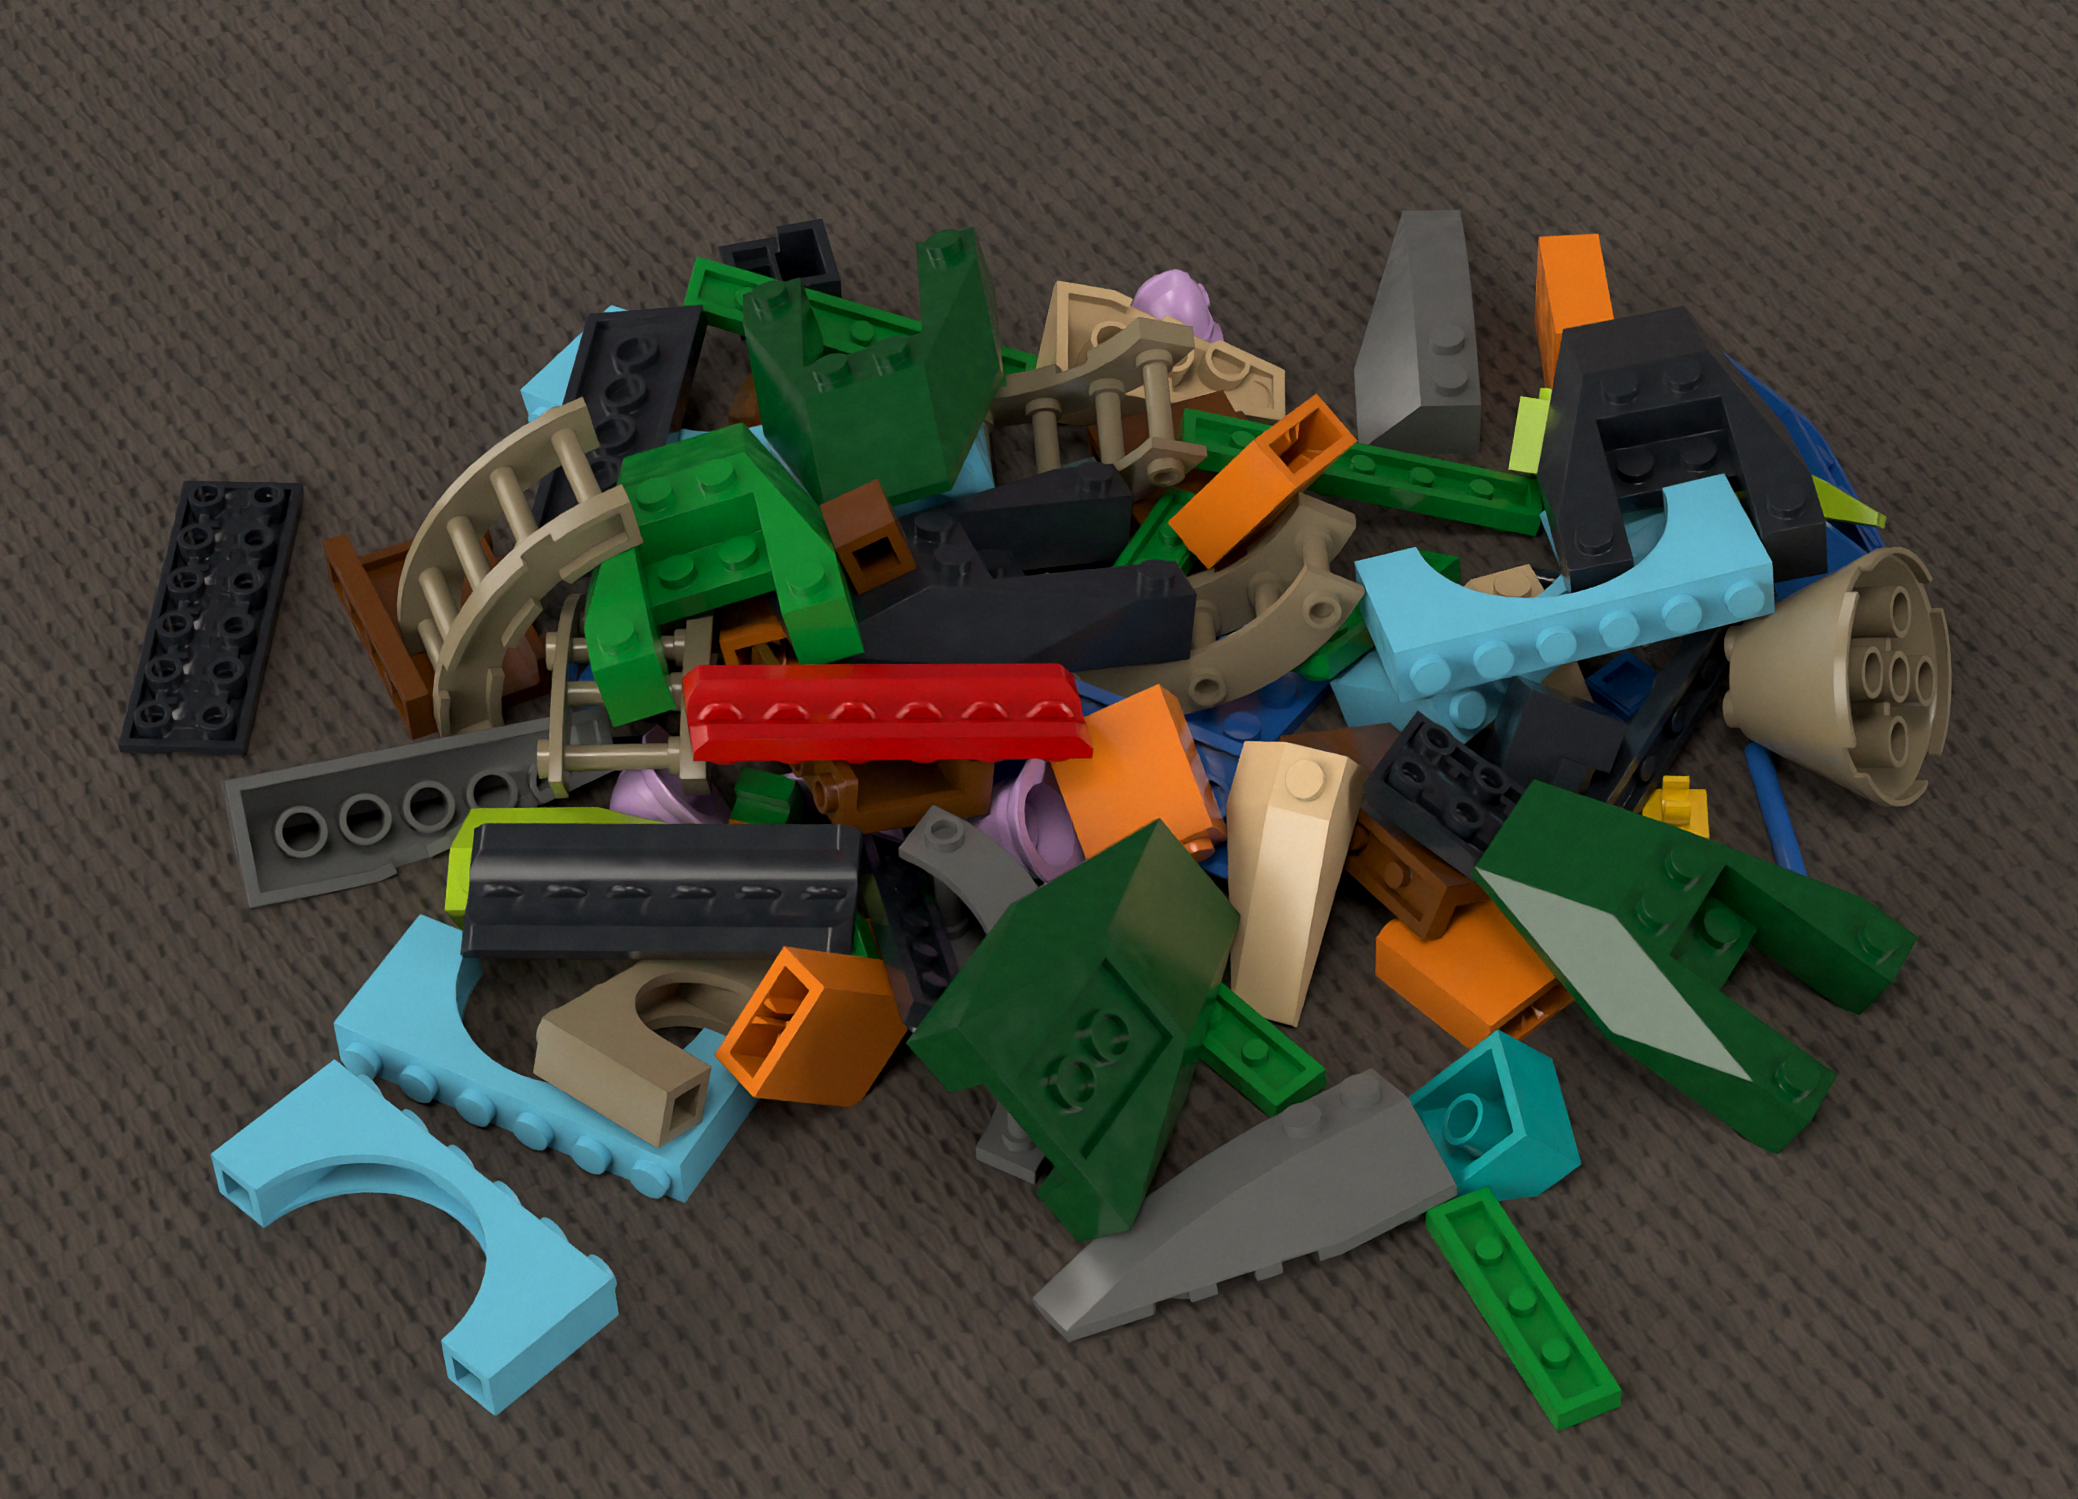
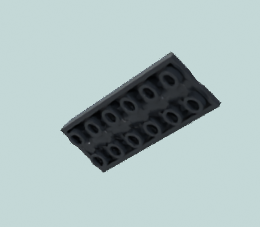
(213, 618)
(1442, 793)
(661, 890)

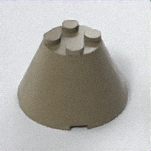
(1848, 677)

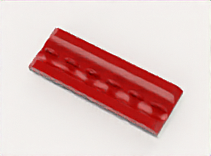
(884, 713)

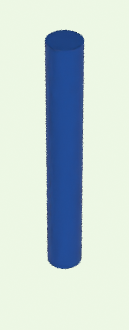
(1774, 808)

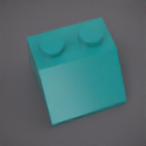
(1499, 1120)

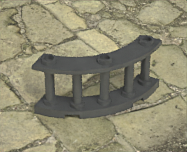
(988, 880)

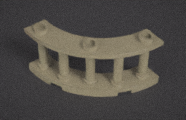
(1128, 360)
(1278, 591)
(472, 641)
(692, 645)

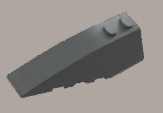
(1420, 348)
(384, 808)
(1288, 1187)

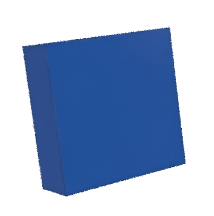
(1622, 685)

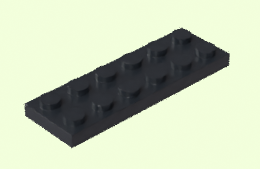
(636, 387)

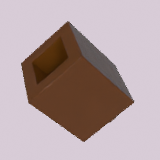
(868, 537)

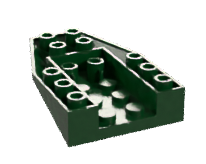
(1091, 1018)

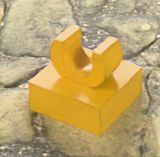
(1679, 805)

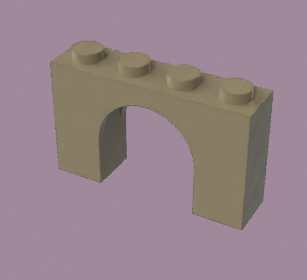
(614, 1062)

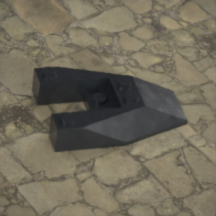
(1655, 408)
(980, 608)

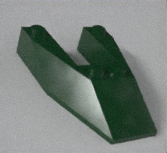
(890, 409)
(1651, 927)

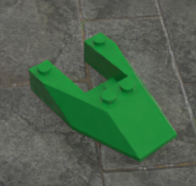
(714, 531)

